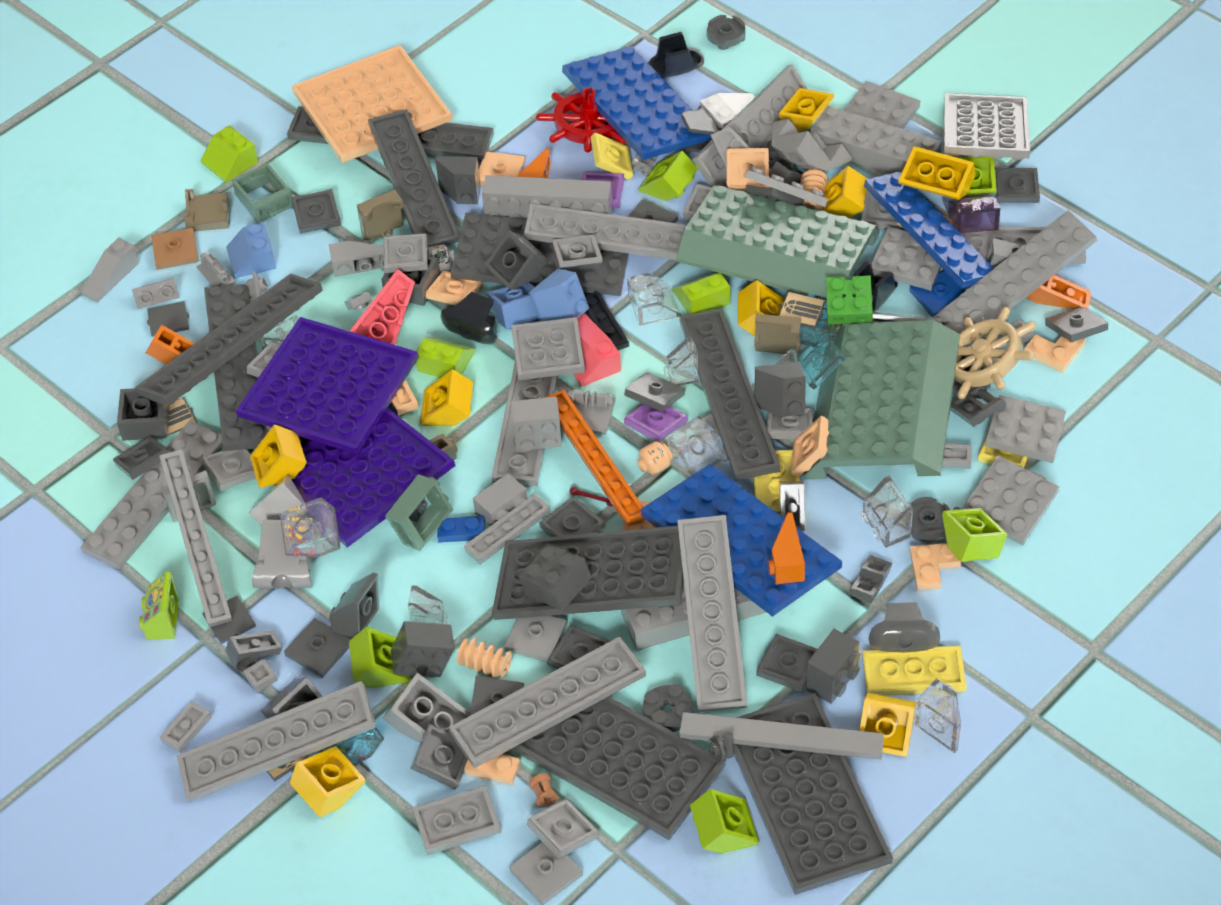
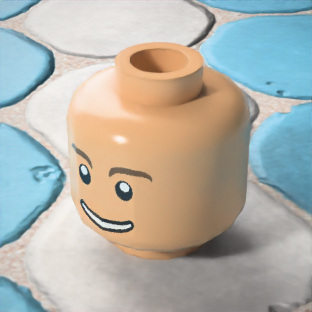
(654, 458)

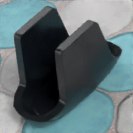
(675, 57)
(880, 286)
(471, 319)

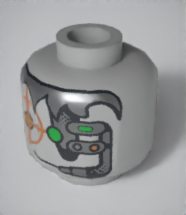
(444, 256)

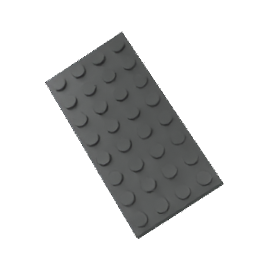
(483, 233)
(626, 570)
(626, 763)
(811, 804)

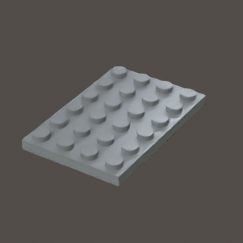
(986, 126)

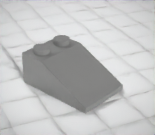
(421, 705)

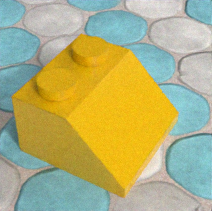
(805, 107)
(845, 193)
(756, 300)
(447, 400)
(277, 456)
(891, 717)
(326, 781)

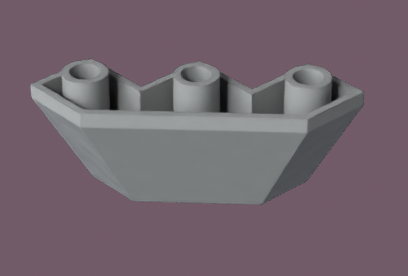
(806, 148)

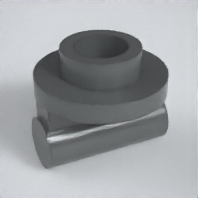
(722, 746)

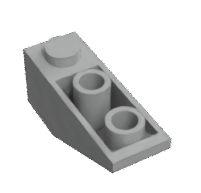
(355, 257)

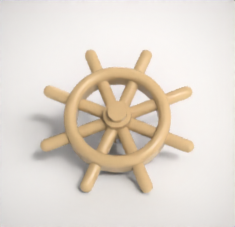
(986, 352)

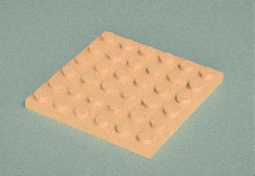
(366, 89)

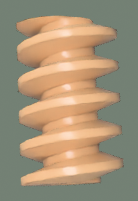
(815, 180)
(484, 660)

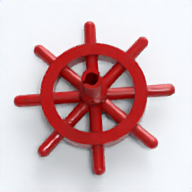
(585, 117)

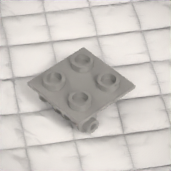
(594, 408)

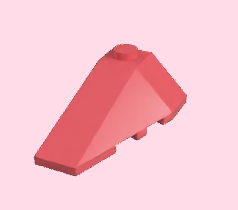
(386, 312)
(598, 351)

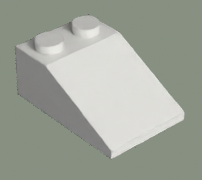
(725, 106)

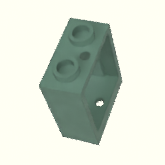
(267, 206)
(398, 516)

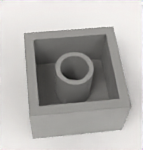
(536, 424)

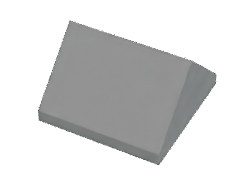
(576, 253)
(277, 500)

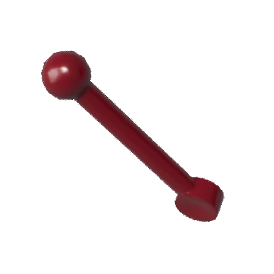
(574, 491)

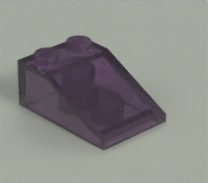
(973, 213)

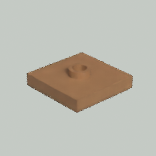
(174, 248)

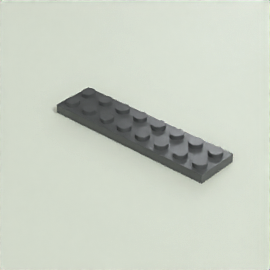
(413, 178)

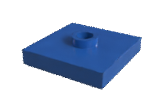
(942, 294)

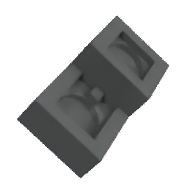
(871, 579)

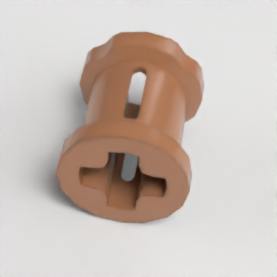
(538, 788)

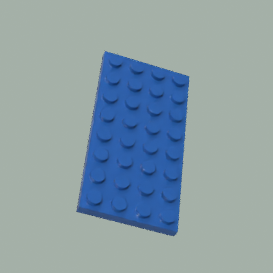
(635, 101)
(751, 536)

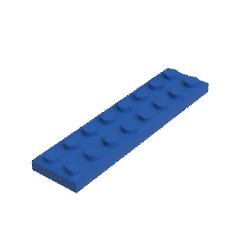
(929, 229)

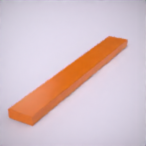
(598, 461)

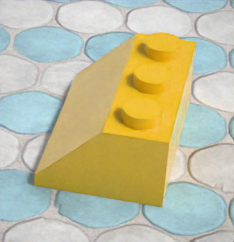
(938, 173)

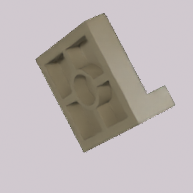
(206, 211)
(380, 215)
(777, 334)

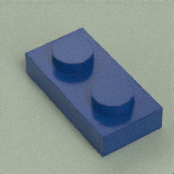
(460, 529)

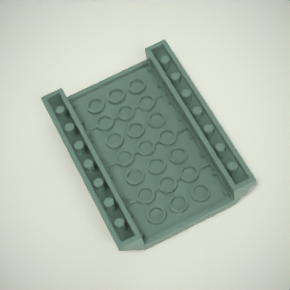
(773, 241)
(889, 397)

